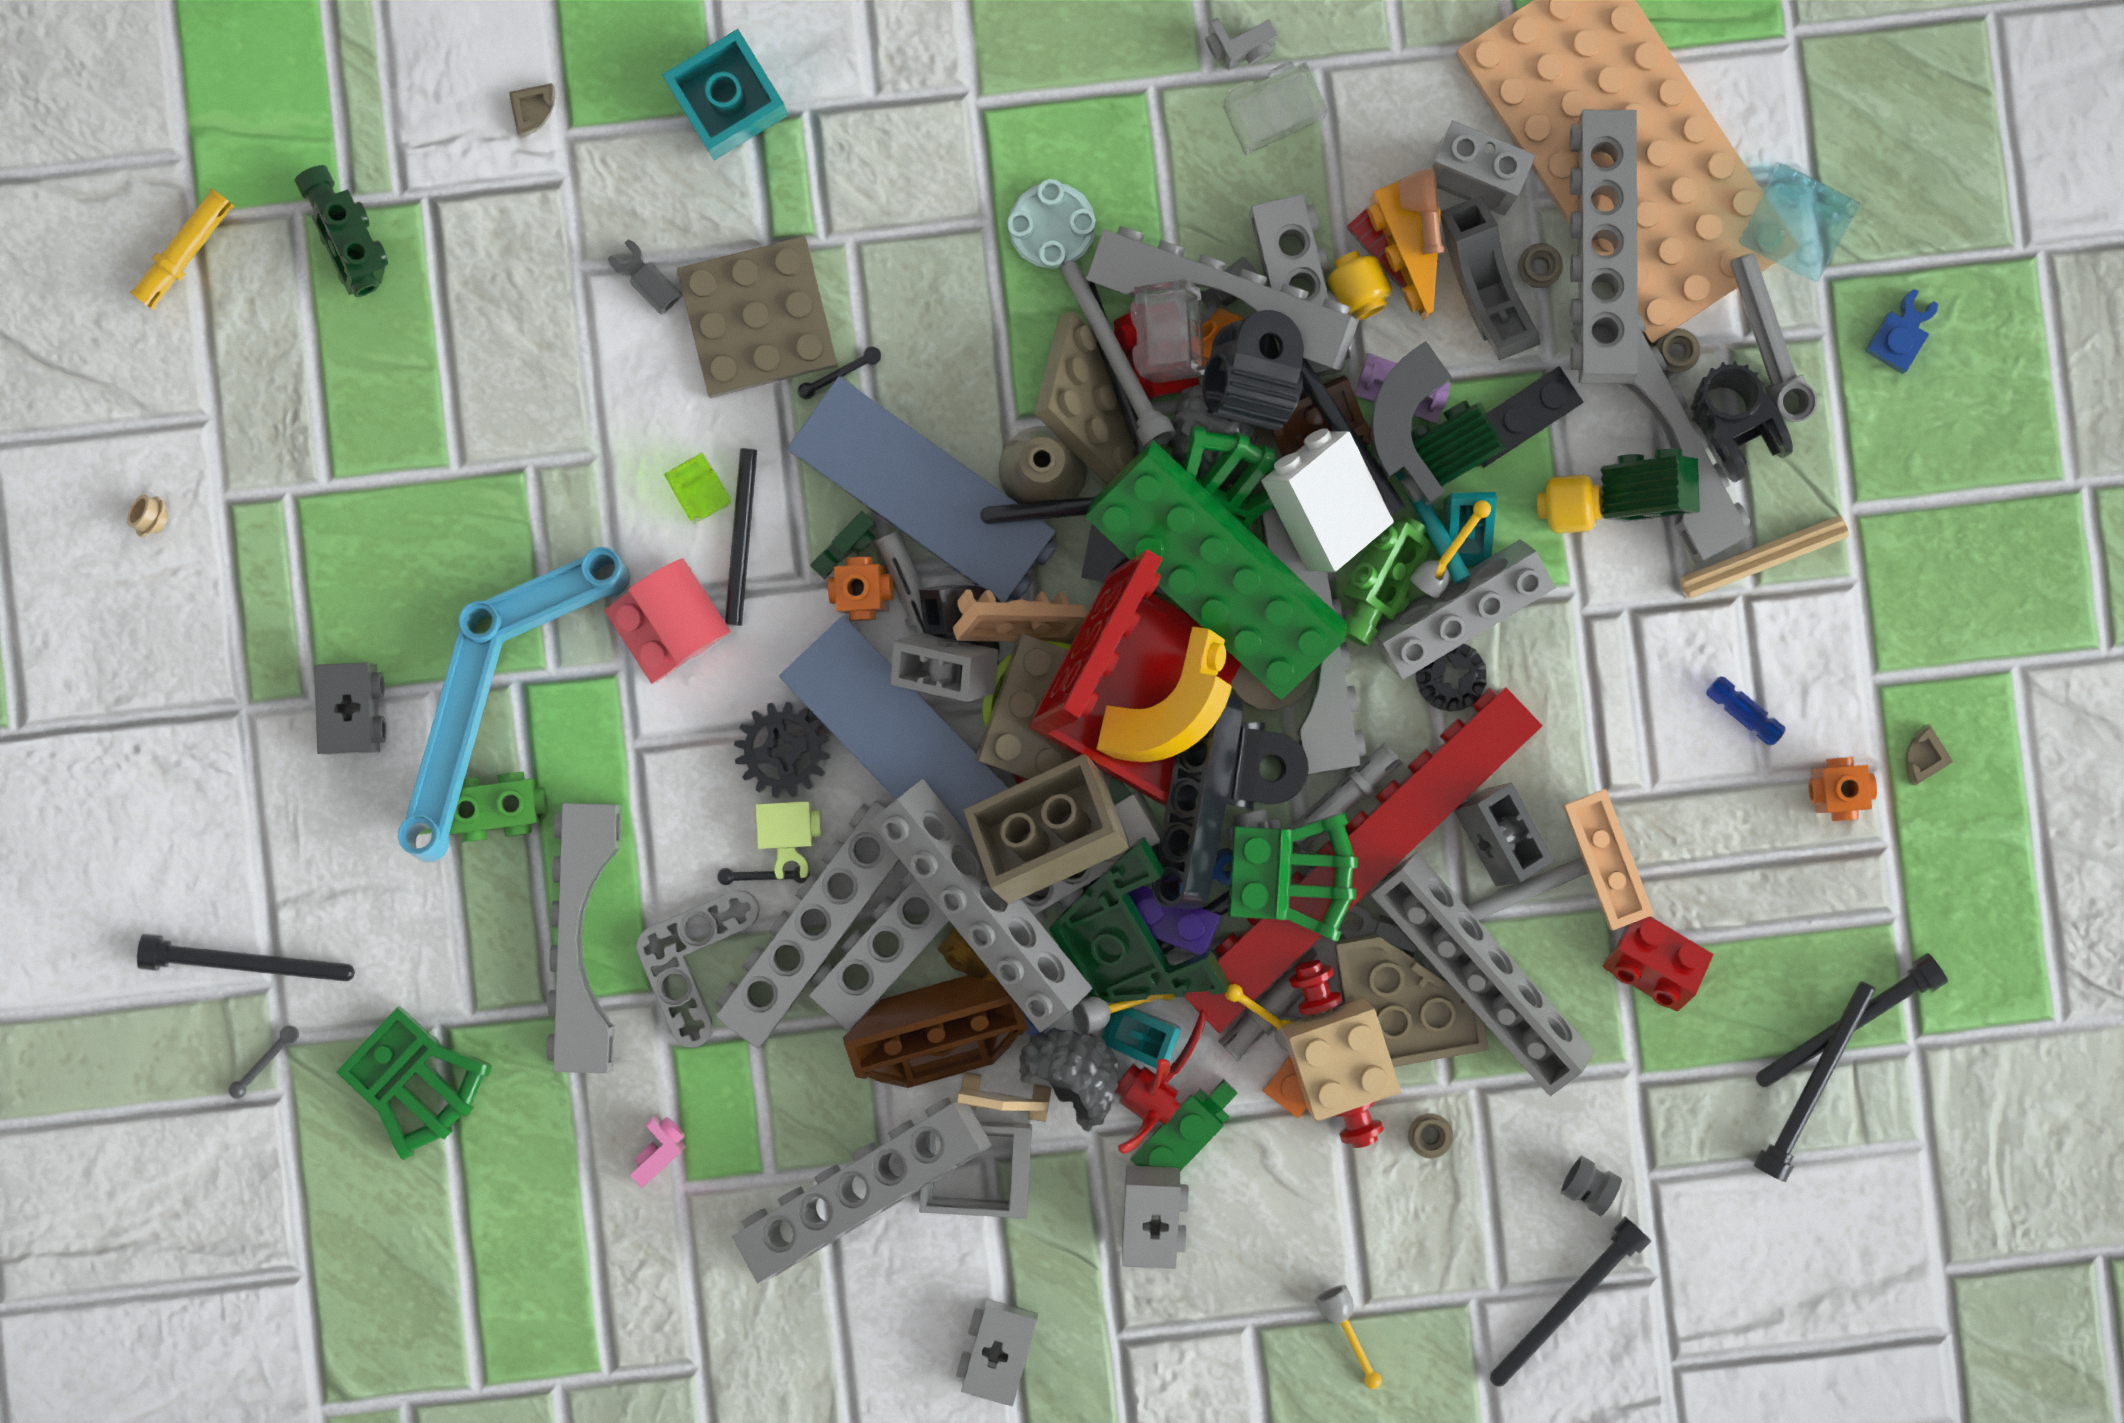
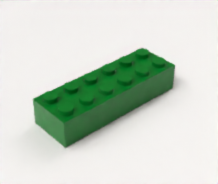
(1218, 570)

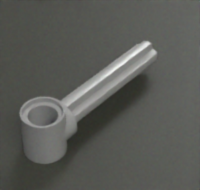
(1771, 341)

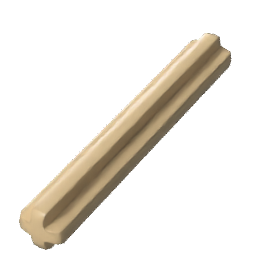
(1764, 557)

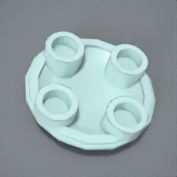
(1051, 224)

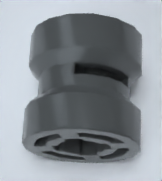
(1591, 1185)

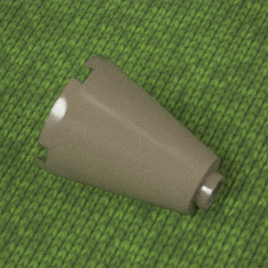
(1027, 482)

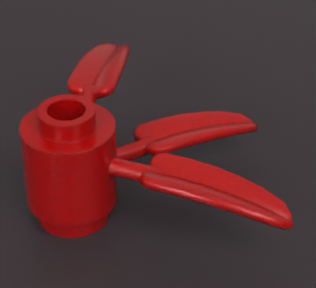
(1150, 1094)

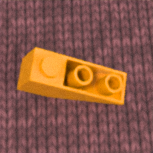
(1405, 247)

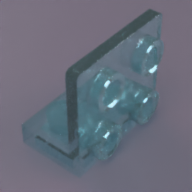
(1798, 222)

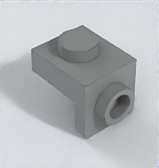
(1250, 46)

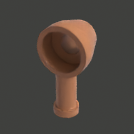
(1420, 195)

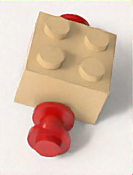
(1339, 1056)

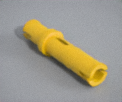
(182, 249)

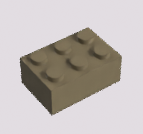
(1046, 829)

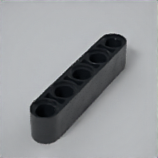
(1201, 822)

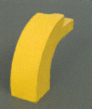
(1181, 717)

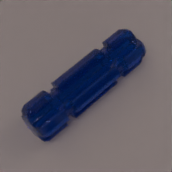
(1745, 710)

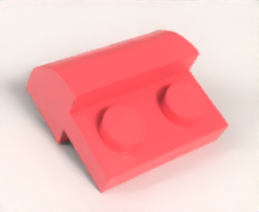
(667, 620)

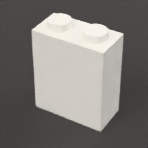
(1327, 500)

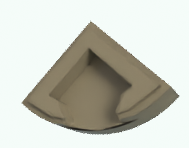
(532, 108)
(1925, 755)

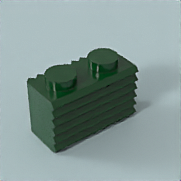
(1458, 443)
(1650, 487)

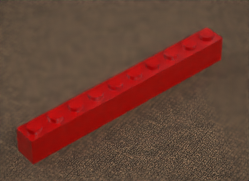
(1379, 841)

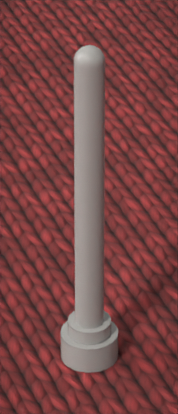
(1150, 422)

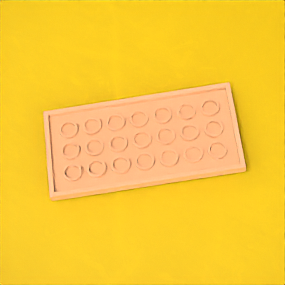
(1690, 181)

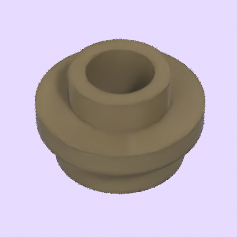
(1552, 259)
(1687, 341)
(1434, 1149)

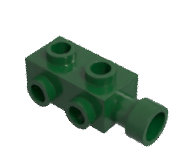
(348, 237)

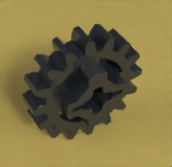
(762, 755)

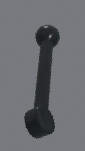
(871, 356)
(727, 876)

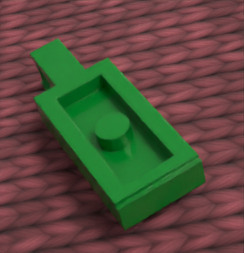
(1188, 1130)

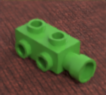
(1383, 578)
(490, 809)

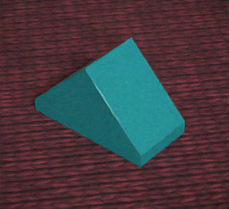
(1457, 512)
(1141, 1035)

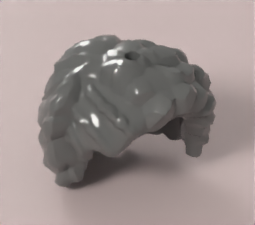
(1193, 412)
(1078, 1070)

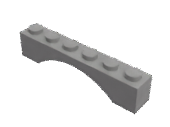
(1126, 263)
(1719, 519)
(1328, 727)
(582, 1029)

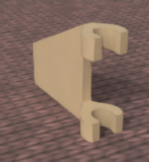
(972, 1096)

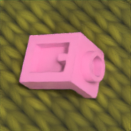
(654, 1159)

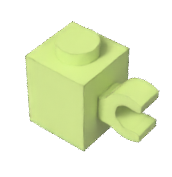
(785, 828)

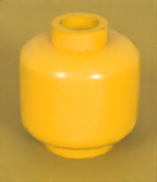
(1360, 284)
(1570, 504)

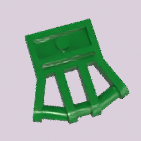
(1234, 449)
(1263, 874)
(387, 1064)

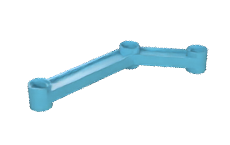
(470, 680)

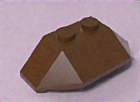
(934, 1032)

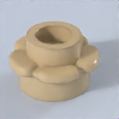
(147, 515)

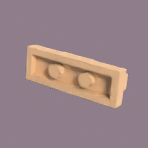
(1004, 621)
(1608, 859)

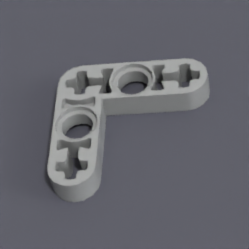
(676, 963)

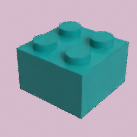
(725, 94)

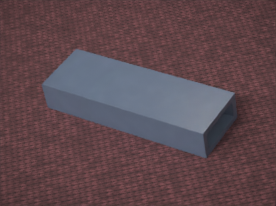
(920, 491)
(885, 724)

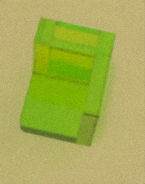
(698, 488)

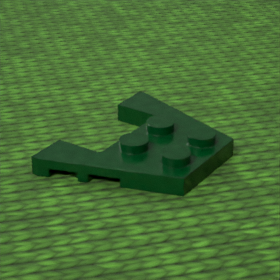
(1114, 945)

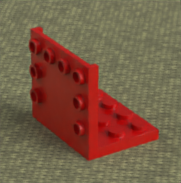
(1121, 657)

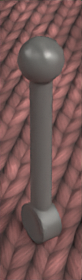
(287, 1035)

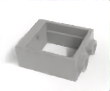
(1471, 172)
(1018, 1203)

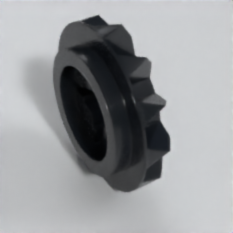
(1470, 686)

